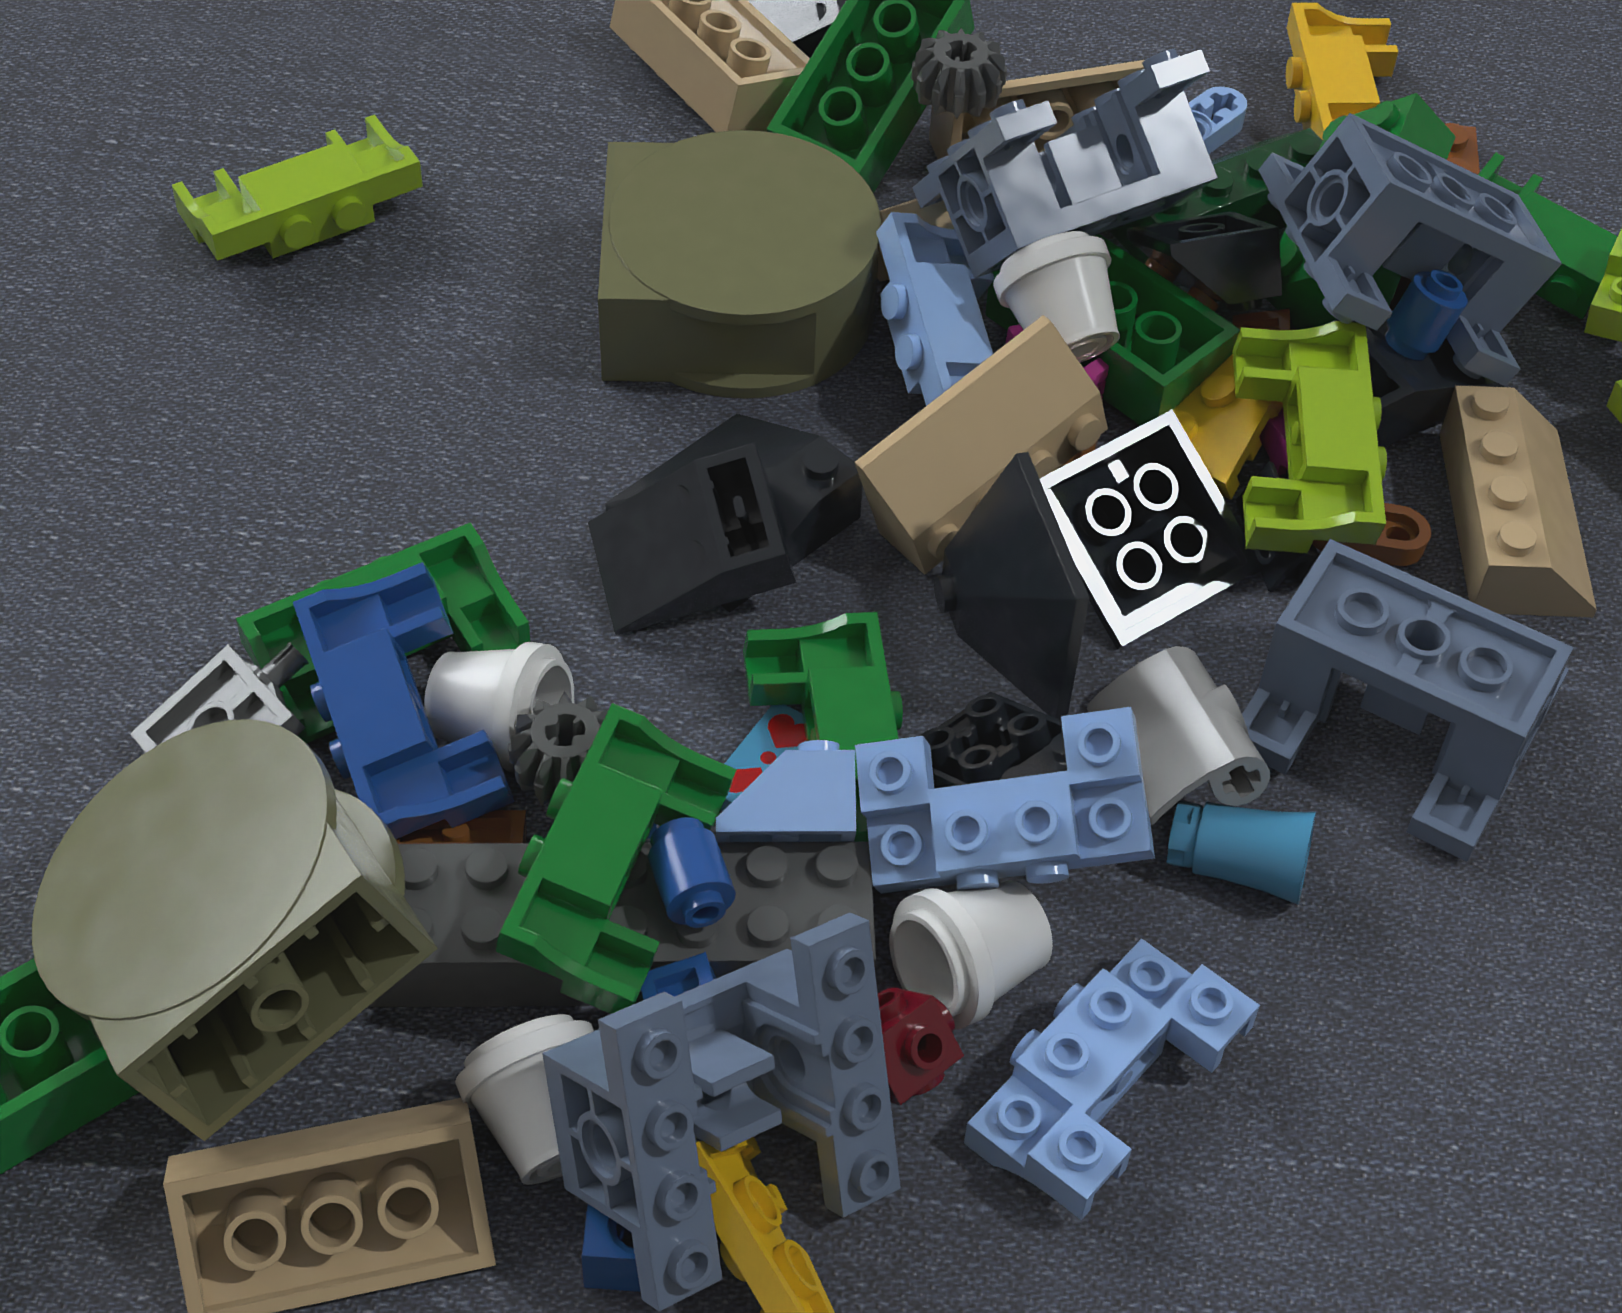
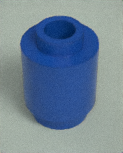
(1425, 314)
(690, 873)

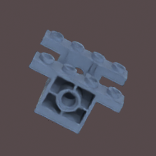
(1109, 169)
(1398, 206)
(1419, 657)
(717, 1066)

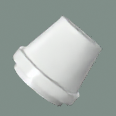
(1068, 285)
(490, 689)
(969, 945)
(511, 1092)

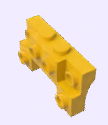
(1335, 63)

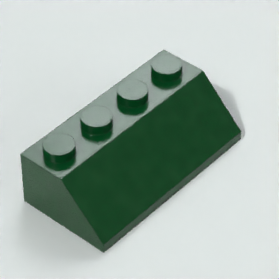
(1237, 186)

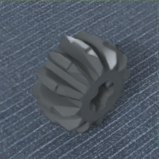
(959, 73)
(553, 743)

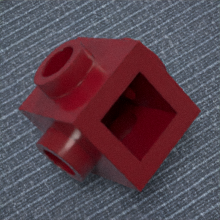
(916, 1042)

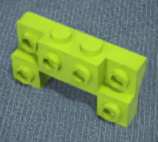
(301, 196)
(1329, 437)

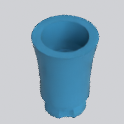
(1243, 846)

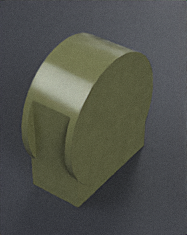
(734, 263)
(222, 917)

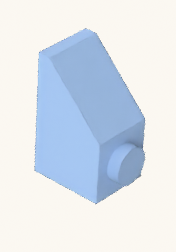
(797, 799)

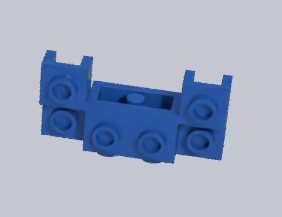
(376, 709)

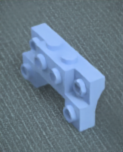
(931, 304)
(1009, 825)
(1087, 1060)

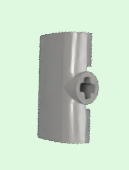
(1186, 731)

